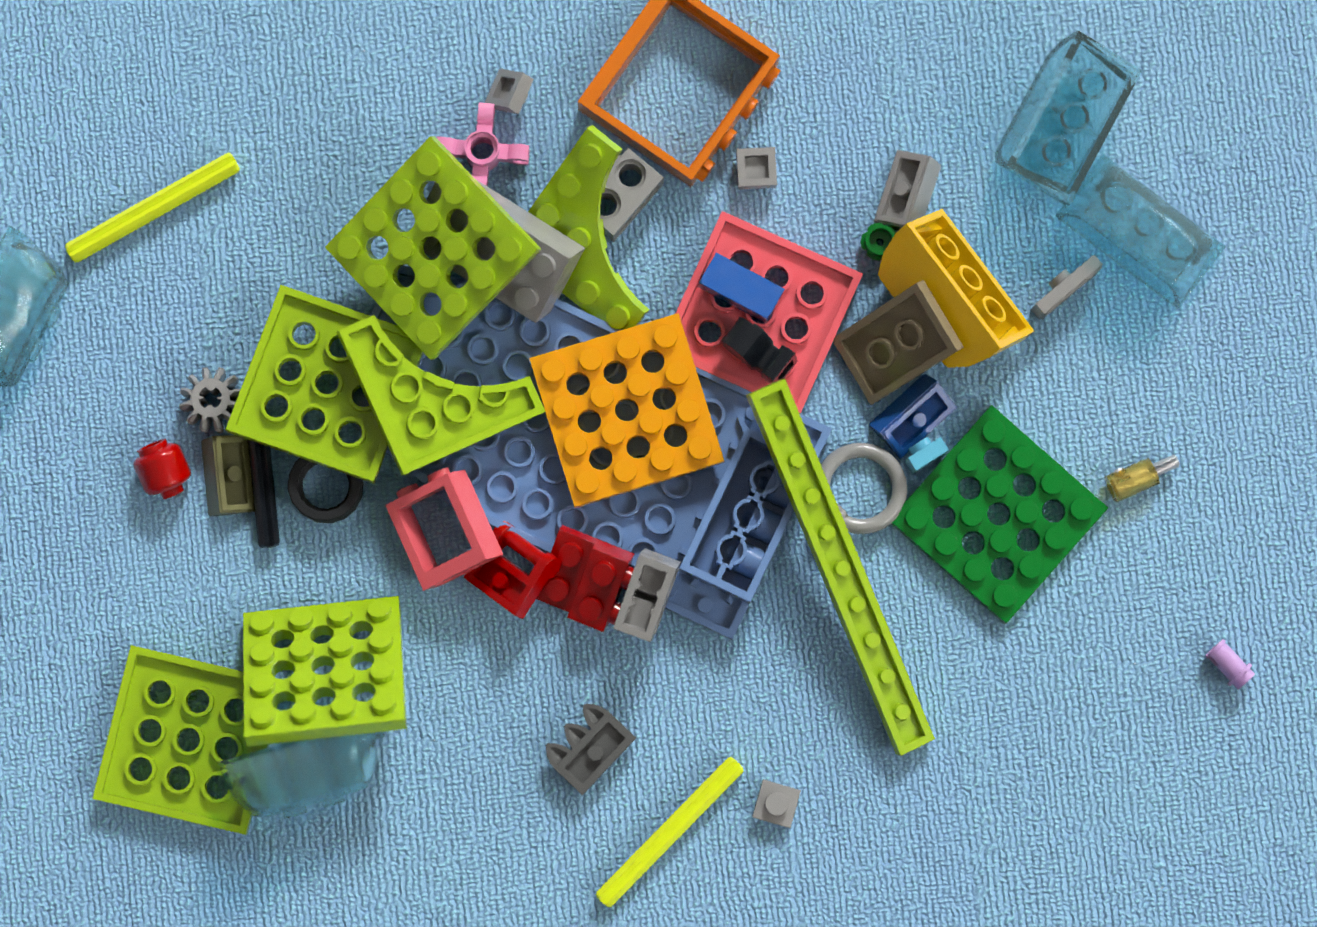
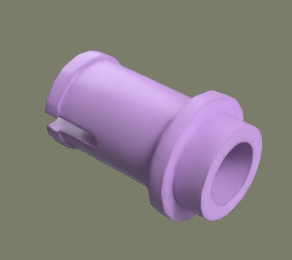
(1230, 664)

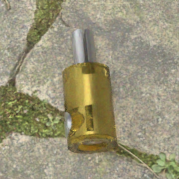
(1138, 477)

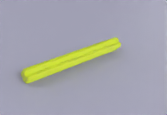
(152, 207)
(669, 832)

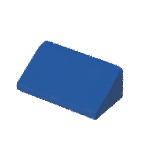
(741, 287)
(913, 415)

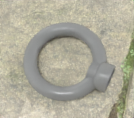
(896, 475)

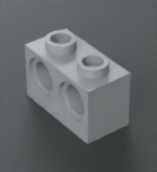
(628, 199)
(647, 595)

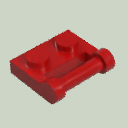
(506, 581)

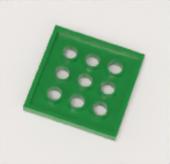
(1050, 482)

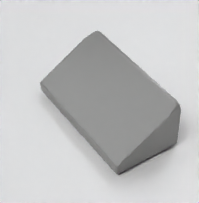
(907, 189)

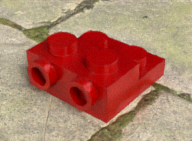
(588, 578)

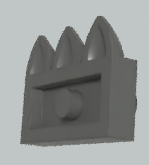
(591, 749)

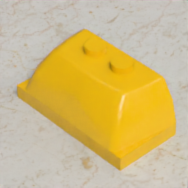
(960, 283)

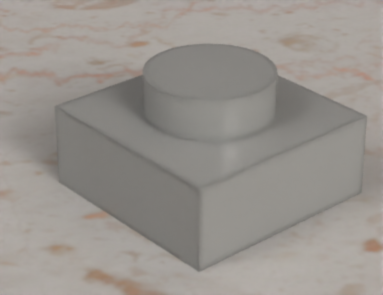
(509, 91)
(756, 168)
(776, 803)

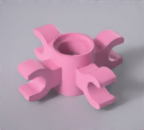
(509, 153)

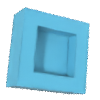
(925, 453)

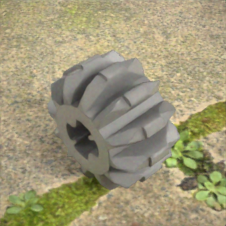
(198, 394)

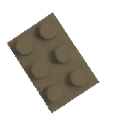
(897, 342)

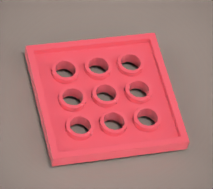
(802, 268)

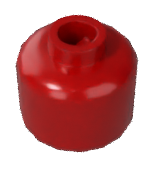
(162, 468)

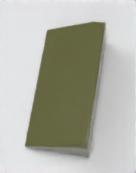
(227, 475)

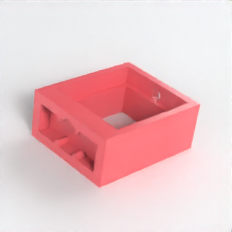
(470, 515)

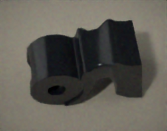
(757, 351)

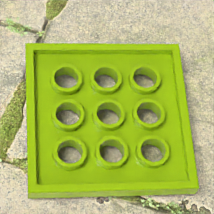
(485, 219)
(264, 382)
(344, 683)
(126, 744)

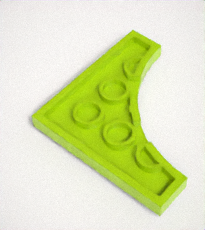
(573, 208)
(424, 413)

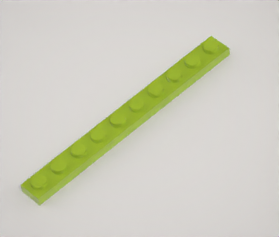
(840, 566)

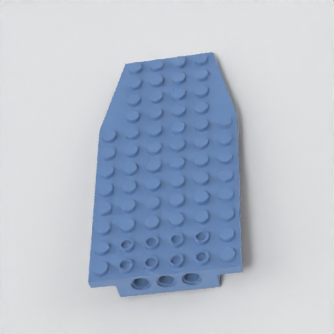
(712, 520)

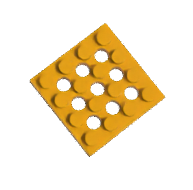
(677, 375)

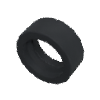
(321, 515)

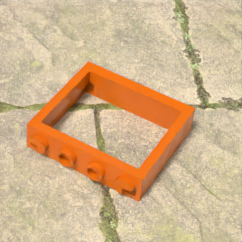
(629, 47)

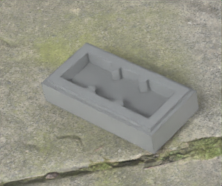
(1065, 285)

